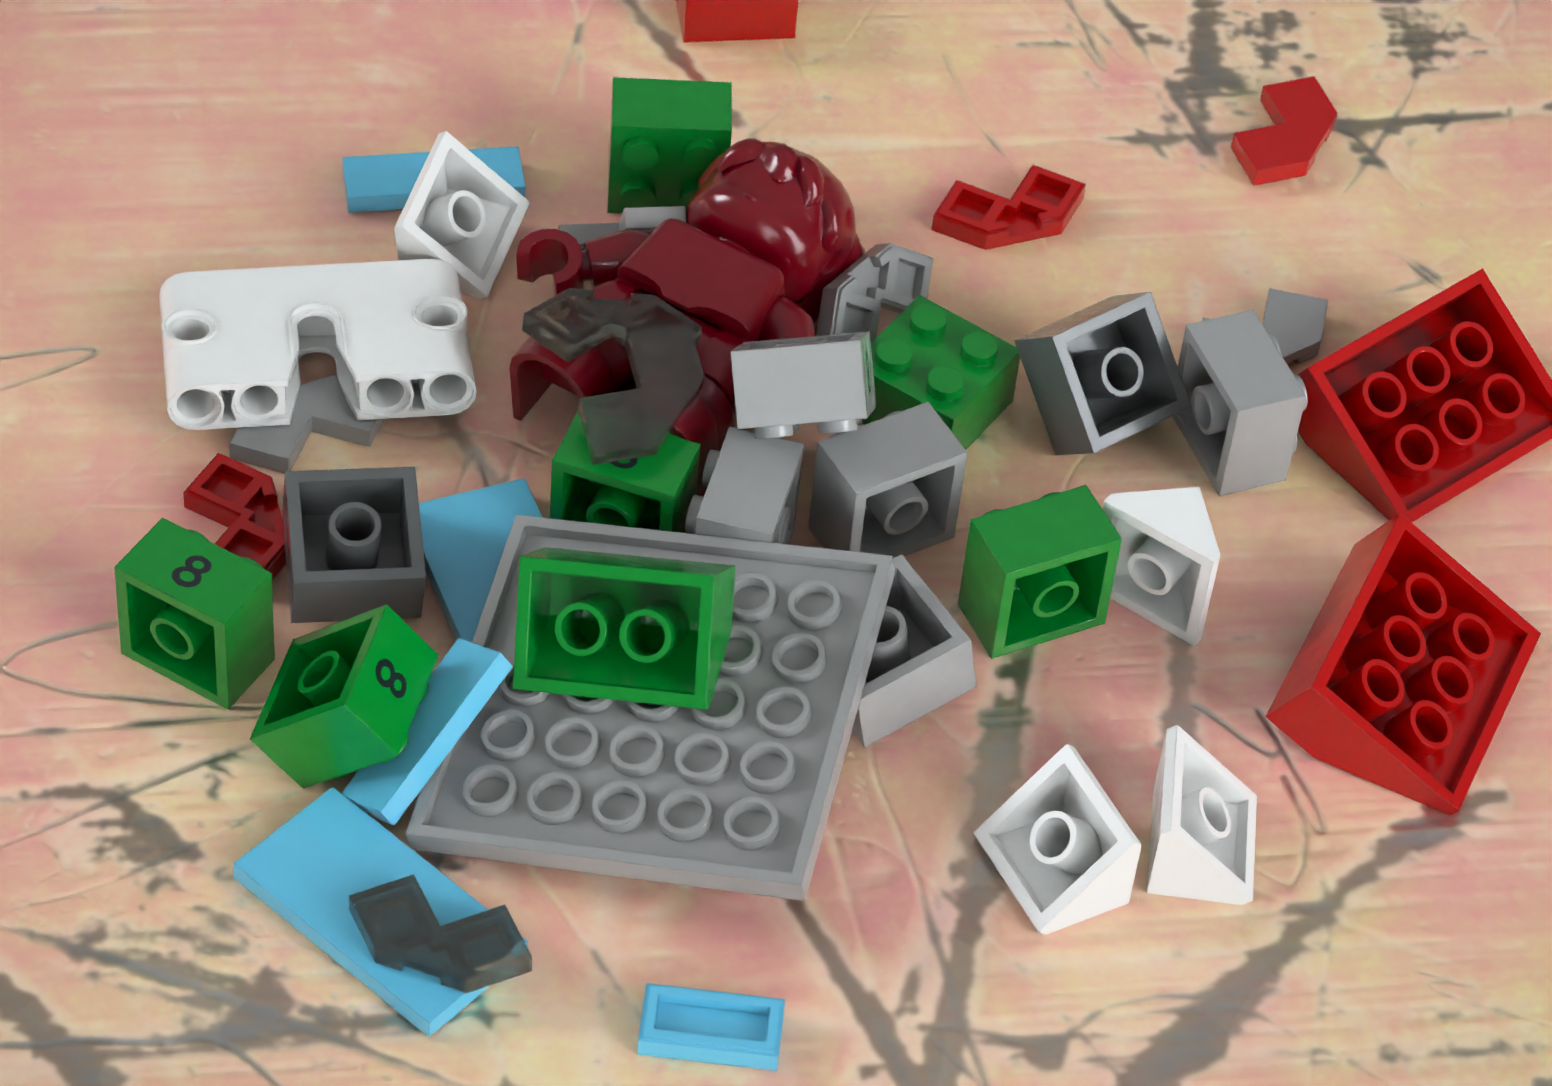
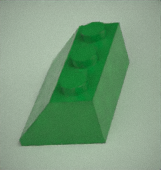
(622, 626)

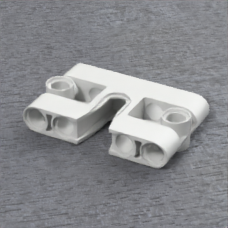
(240, 335)

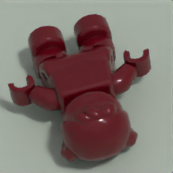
(742, 266)

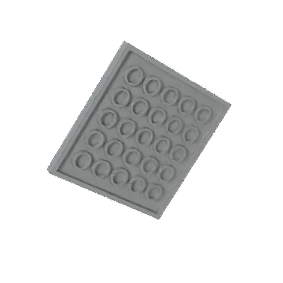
(665, 789)

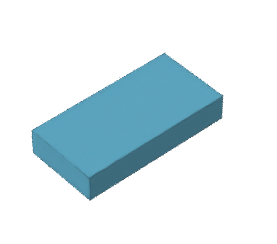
(711, 1027)

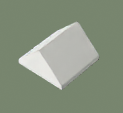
(460, 216)
(1165, 558)
(1200, 826)
(1062, 845)

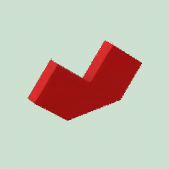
(1288, 148)
(988, 221)
(246, 505)

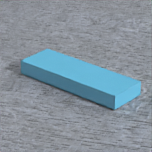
(388, 179)
(454, 698)

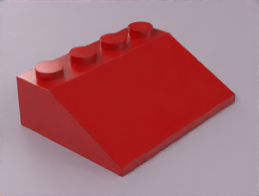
(1429, 401)
(1405, 669)

